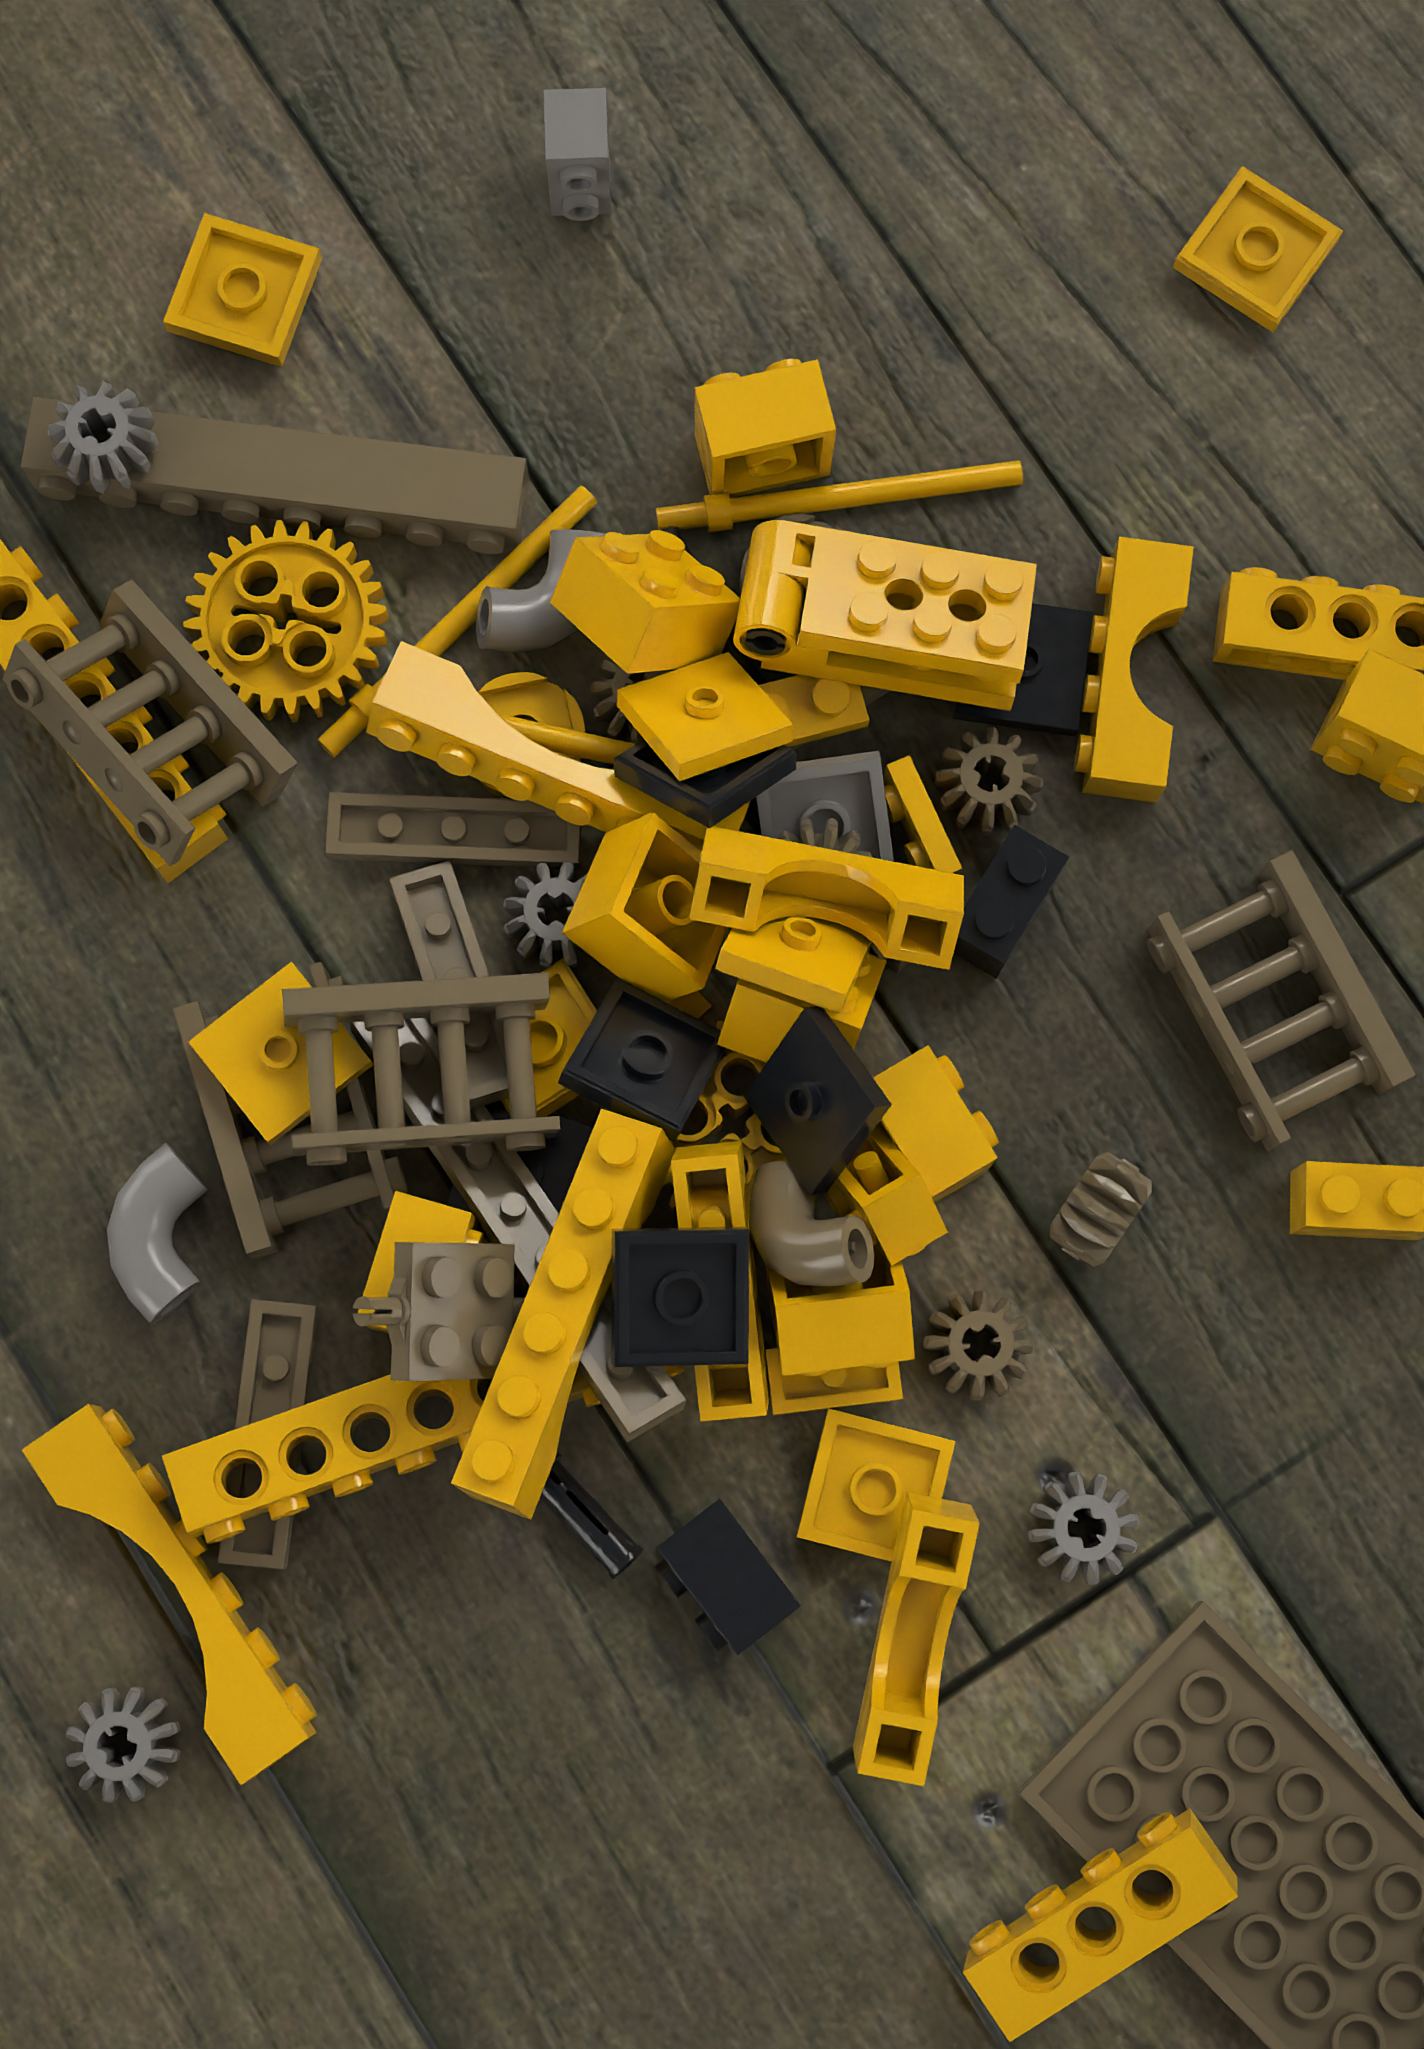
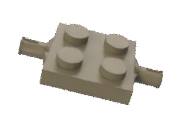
(446, 1309)

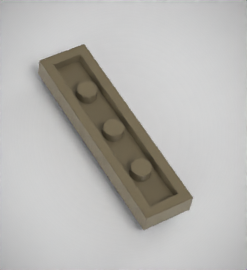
(448, 829)
(448, 949)
(272, 1382)

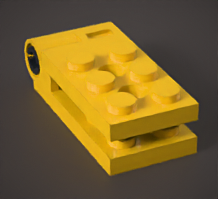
(885, 613)

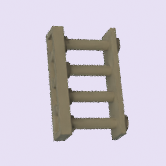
(190, 686)
(1313, 949)
(383, 1012)
(245, 1158)

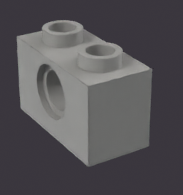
(577, 152)

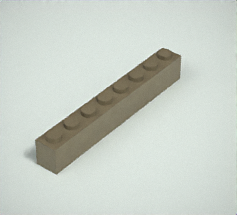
(306, 477)

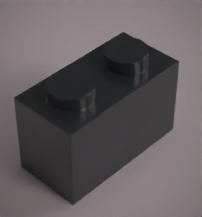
(1007, 900)
(726, 1578)

